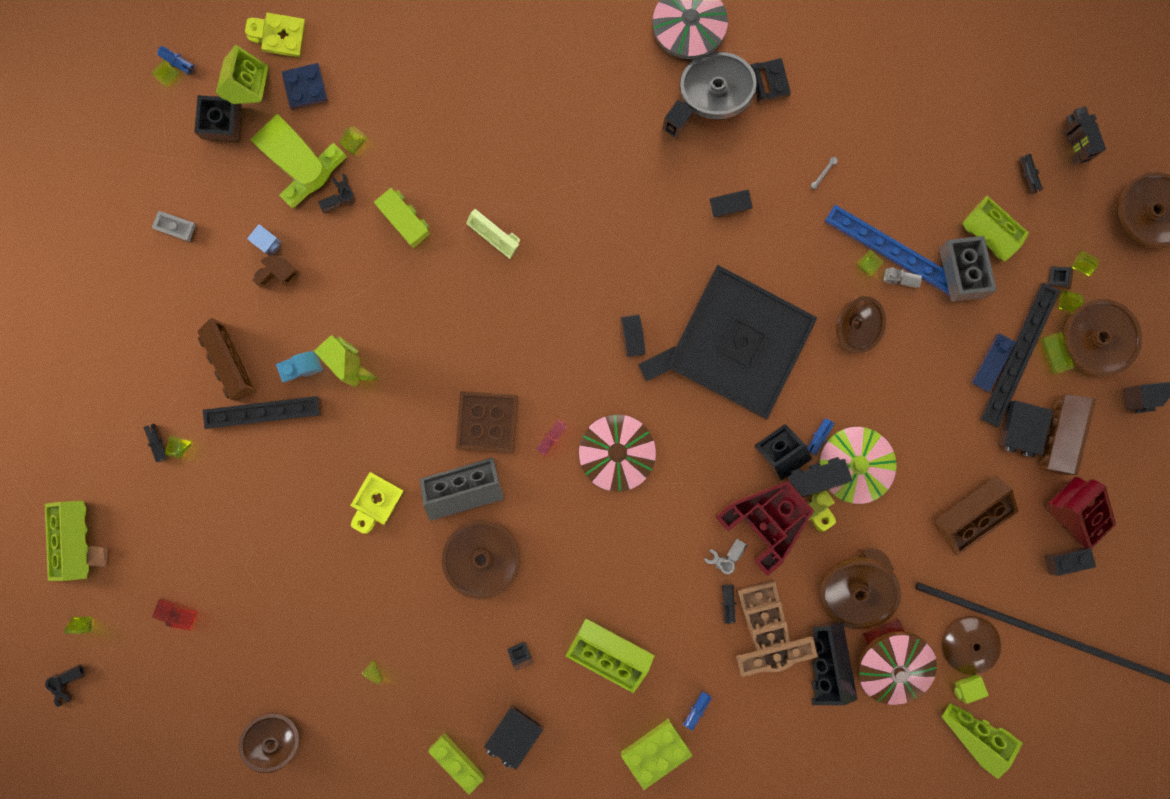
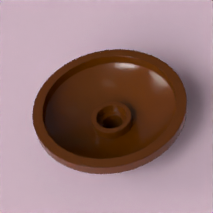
(868, 324)
(959, 644)
(264, 732)

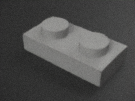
(173, 226)

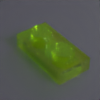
(1056, 353)

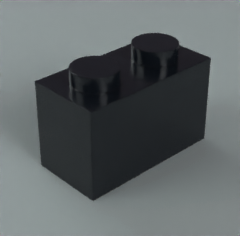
(677, 118)
(1070, 561)

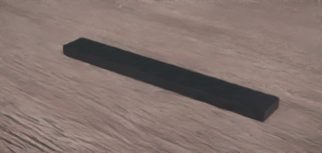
(1020, 355)

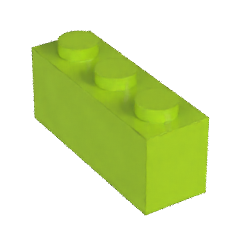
(402, 217)
(456, 763)

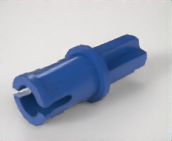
(175, 60)
(820, 436)
(697, 711)

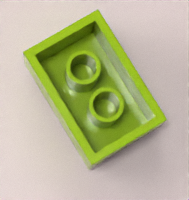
(656, 754)

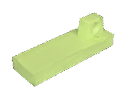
(504, 243)

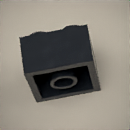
(217, 119)

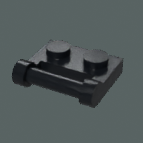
(775, 78)

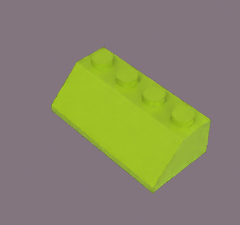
(340, 358)
(66, 541)
(610, 656)

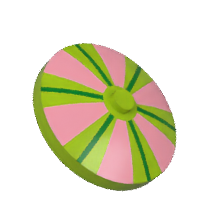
(868, 460)

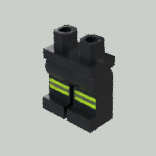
(1084, 136)

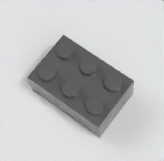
(967, 268)

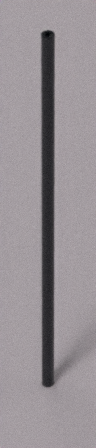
(1042, 632)

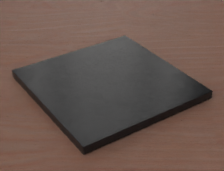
(741, 342)

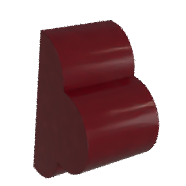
(1083, 510)

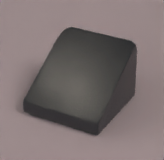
(1061, 277)
(520, 656)

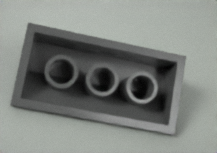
(461, 489)

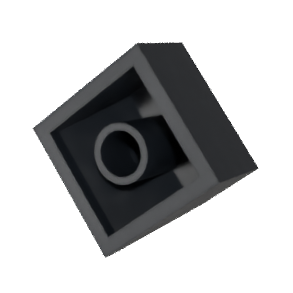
(1146, 397)
(783, 452)

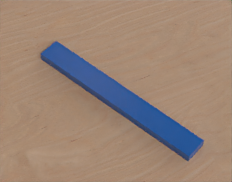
(887, 247)

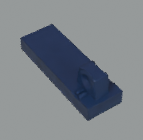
(993, 362)

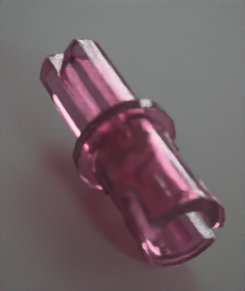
(551, 437)

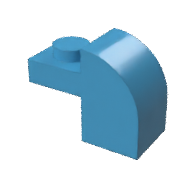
(300, 365)

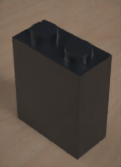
(1025, 429)
(513, 737)

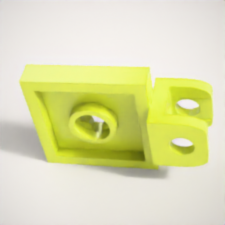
(267, 33)
(820, 505)
(368, 509)

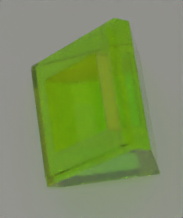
(1085, 263)
(1070, 300)

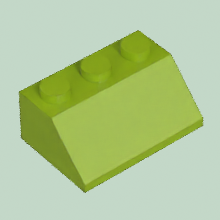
(242, 77)
(999, 229)

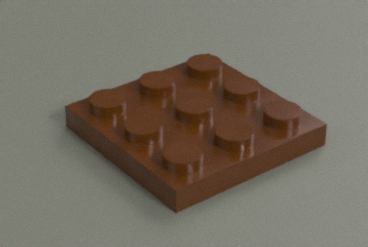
(486, 422)

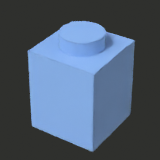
(264, 240)

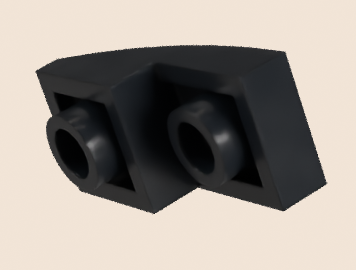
(731, 203)
(633, 335)
(656, 365)

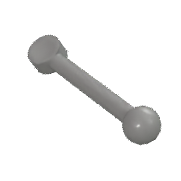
(814, 185)

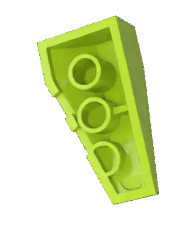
(990, 746)

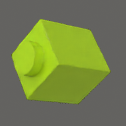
(970, 689)

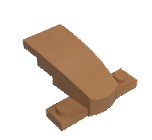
(769, 633)

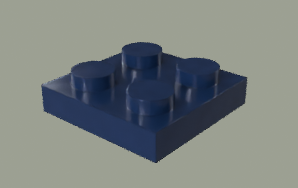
(304, 86)

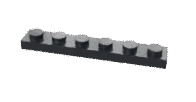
(261, 412)

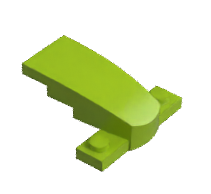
(296, 159)

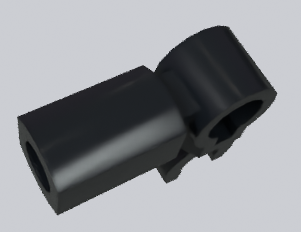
(345, 196)
(57, 683)

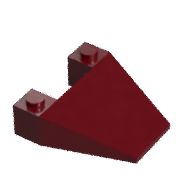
(775, 515)

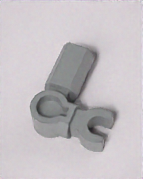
(894, 276)
(727, 565)

